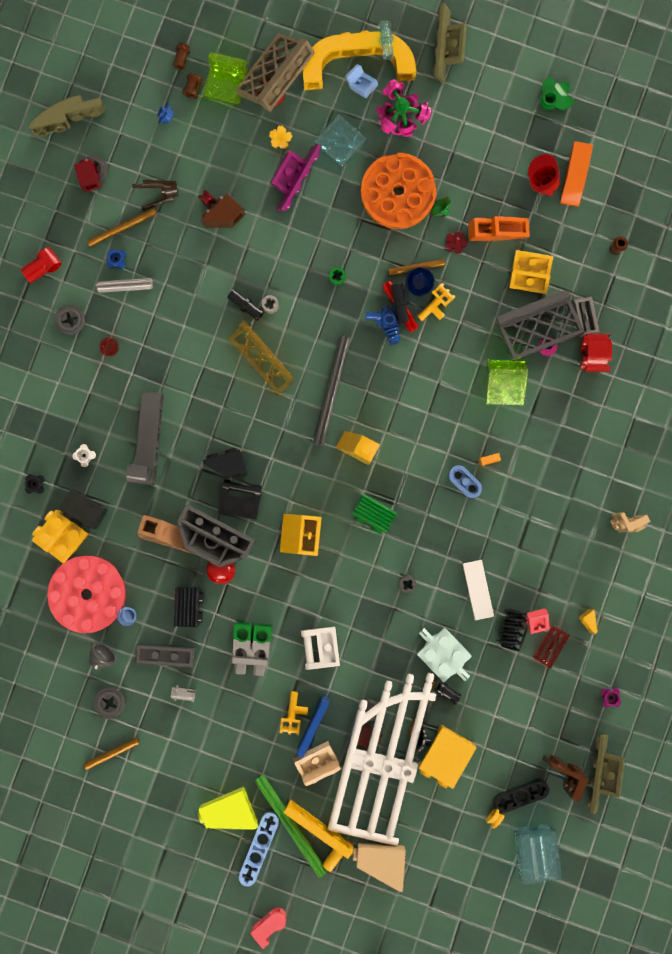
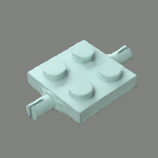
(444, 654)

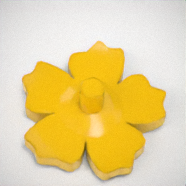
(280, 138)

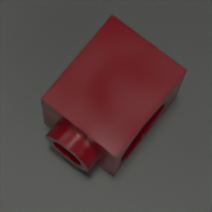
(88, 175)

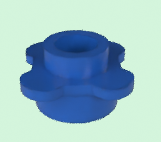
(165, 114)
(112, 254)

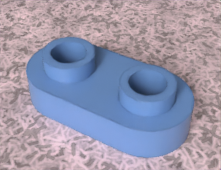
(465, 481)

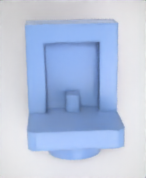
(361, 82)

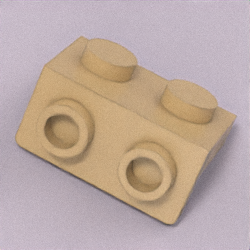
(622, 524)
(317, 764)

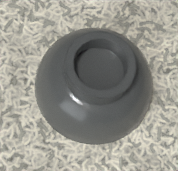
(101, 656)

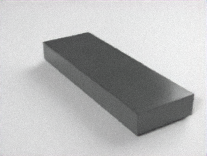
(165, 655)

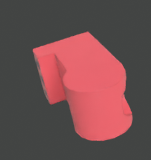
(271, 922)

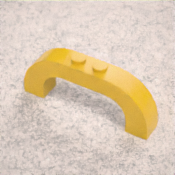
(356, 45)

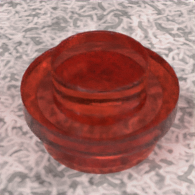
(109, 346)

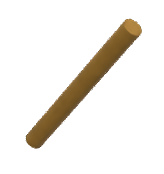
(122, 227)

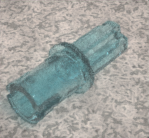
(386, 39)

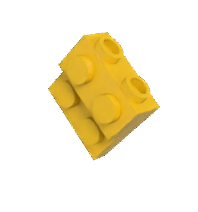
(59, 536)

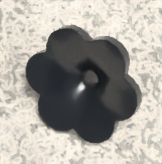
(423, 740)

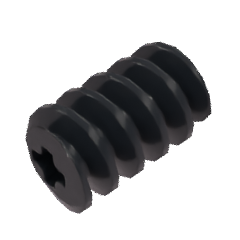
(512, 629)

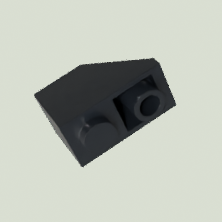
(228, 464)

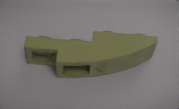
(58, 116)

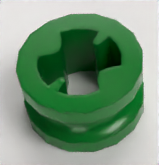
(331, 275)

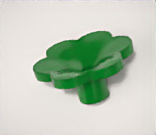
(441, 207)

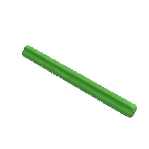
(291, 826)

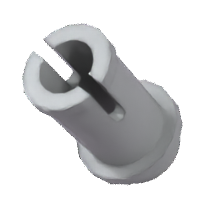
(183, 694)

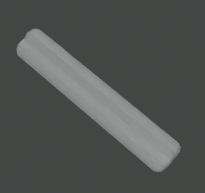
(124, 285)

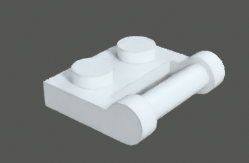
(326, 645)

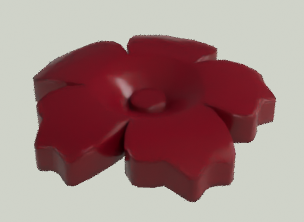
(456, 242)

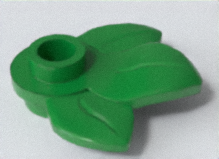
(557, 94)

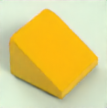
(589, 620)

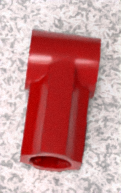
(44, 263)

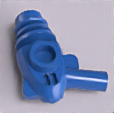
(388, 321)

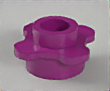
(615, 701)

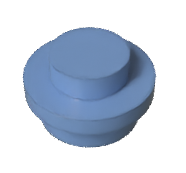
(126, 616)

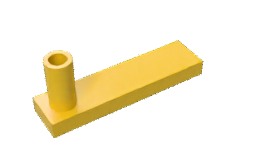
(340, 845)

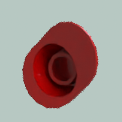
(544, 174)

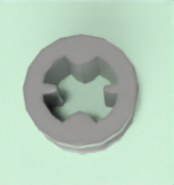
(275, 305)

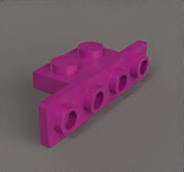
(291, 173)

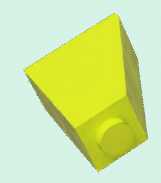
(229, 812)

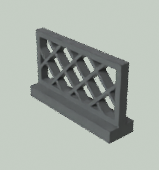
(535, 309)

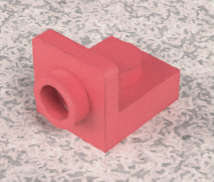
(538, 621)

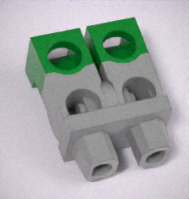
(250, 653)

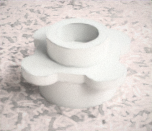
(78, 455)

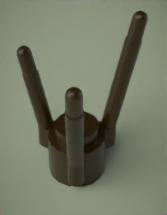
(168, 188)

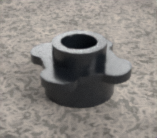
(39, 484)

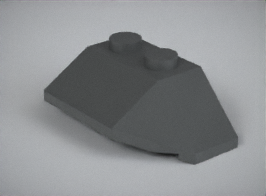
(212, 538)

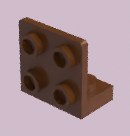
(574, 783)

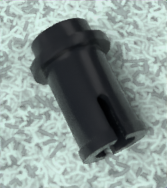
(448, 693)

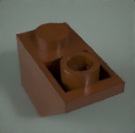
(224, 214)

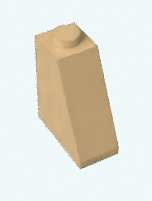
(382, 862)

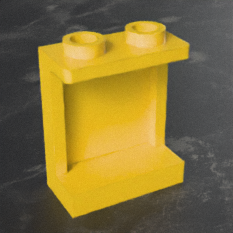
(447, 757)

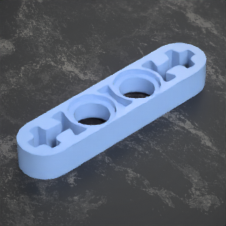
(259, 848)

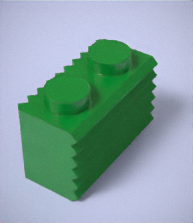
(374, 513)

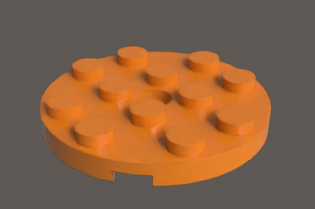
(398, 210)

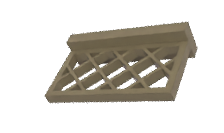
(282, 76)

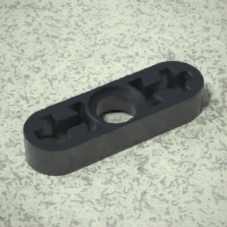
(536, 796)

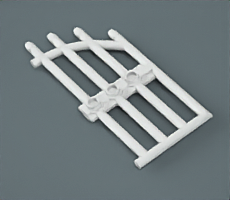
(379, 764)

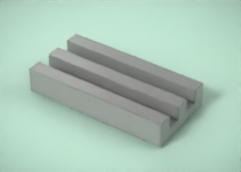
(589, 300)

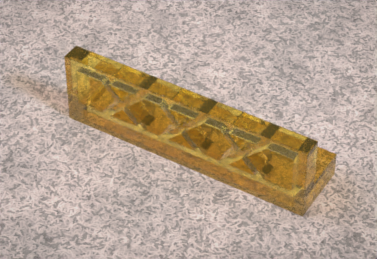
(266, 352)

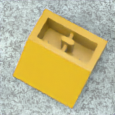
(300, 534)

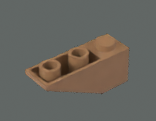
(161, 533)

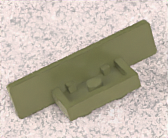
(450, 43)
(608, 774)

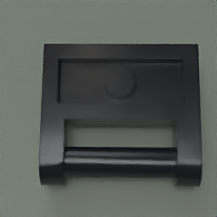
(240, 506)

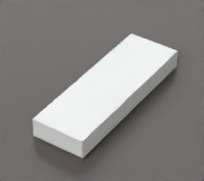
(478, 590)

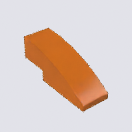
(576, 173)
(498, 228)

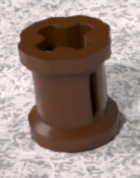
(192, 86)

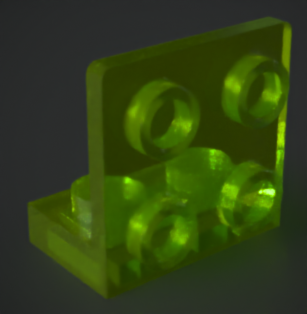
(224, 78)
(506, 382)

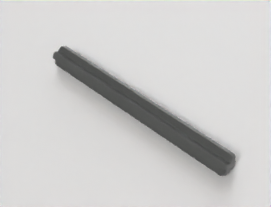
(331, 391)

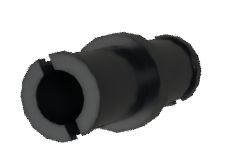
(399, 303)
(245, 304)

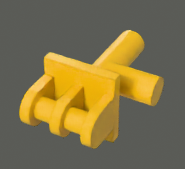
(433, 306)
(292, 711)

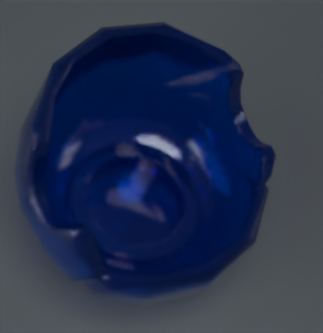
(420, 281)

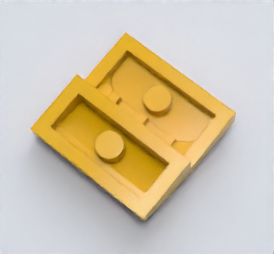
(531, 272)

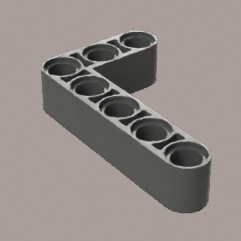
(148, 441)

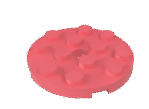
(67, 600)

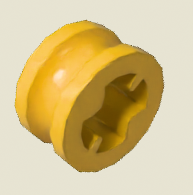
(494, 818)

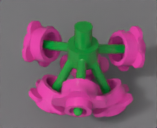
(404, 105)

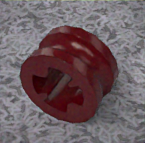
(207, 199)

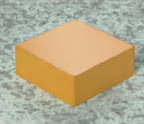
(489, 459)

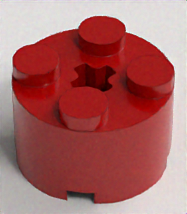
(597, 352)

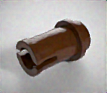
(181, 55)
(619, 245)

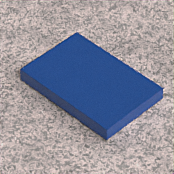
(312, 726)

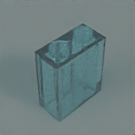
(538, 854)

